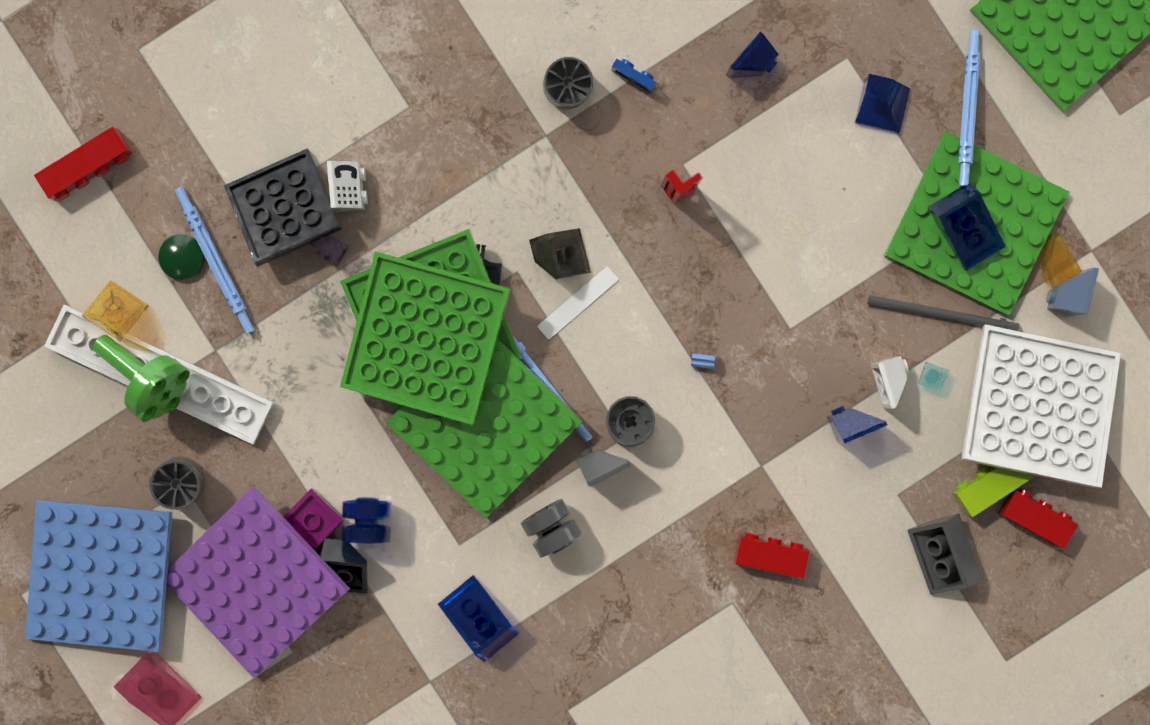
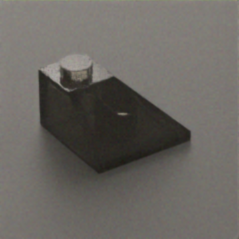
(561, 253)

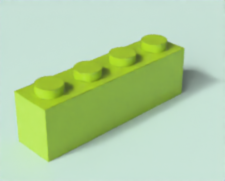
(988, 488)

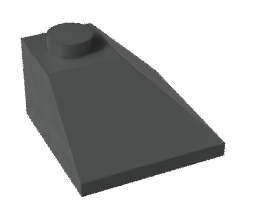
(600, 465)

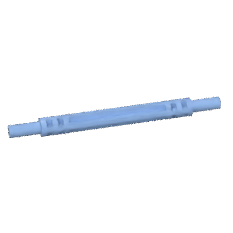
(969, 108)
(214, 260)

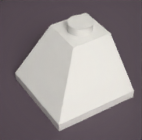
(890, 380)

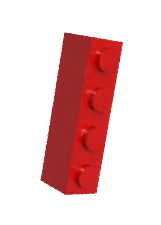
(83, 164)

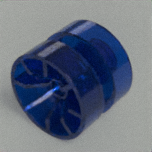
(366, 513)

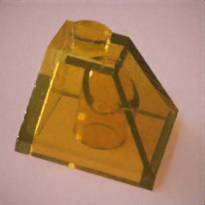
(115, 311)

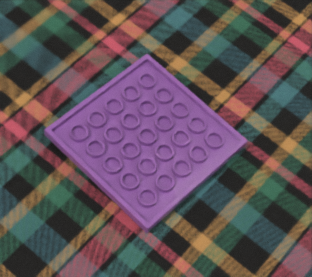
(254, 582)

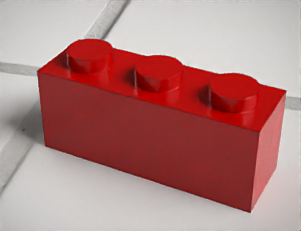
(1038, 518)
(771, 555)

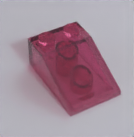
(157, 690)

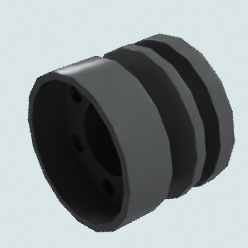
(626, 408)

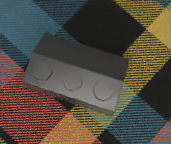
(945, 554)

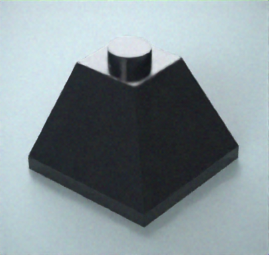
(347, 564)

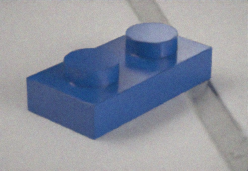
(625, 69)

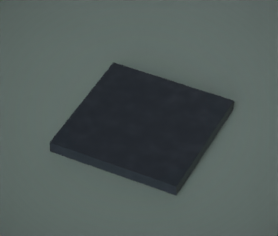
(282, 207)

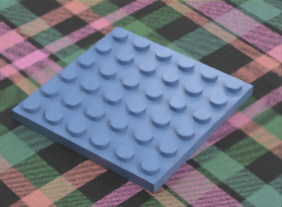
(98, 575)

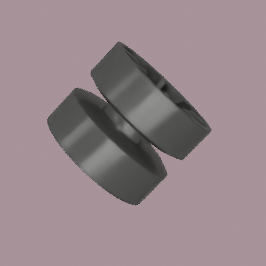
(567, 83)
(177, 483)
(554, 533)

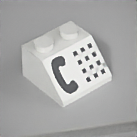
(346, 186)

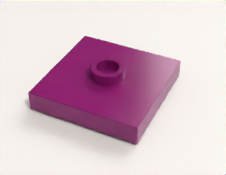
(313, 518)

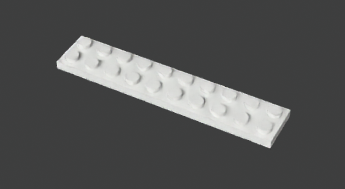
(205, 393)

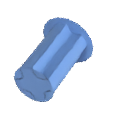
(703, 361)

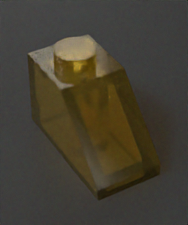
(1057, 261)

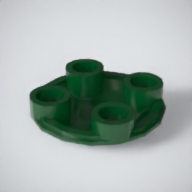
(181, 257)

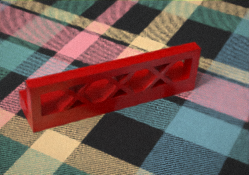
(676, 188)

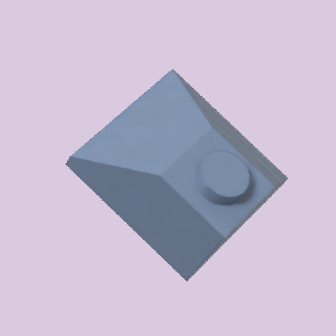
(1074, 294)

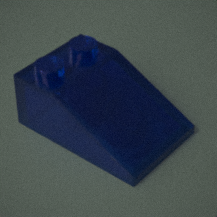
(967, 226)
(478, 619)

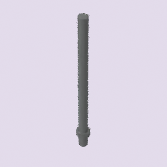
(941, 313)

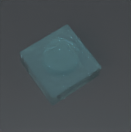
(933, 376)

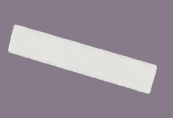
(578, 302)

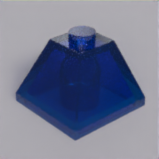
(755, 59)
(882, 103)
(851, 424)

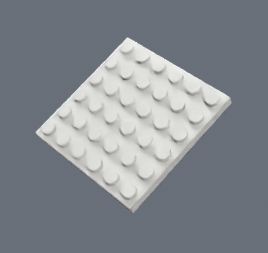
(1041, 406)

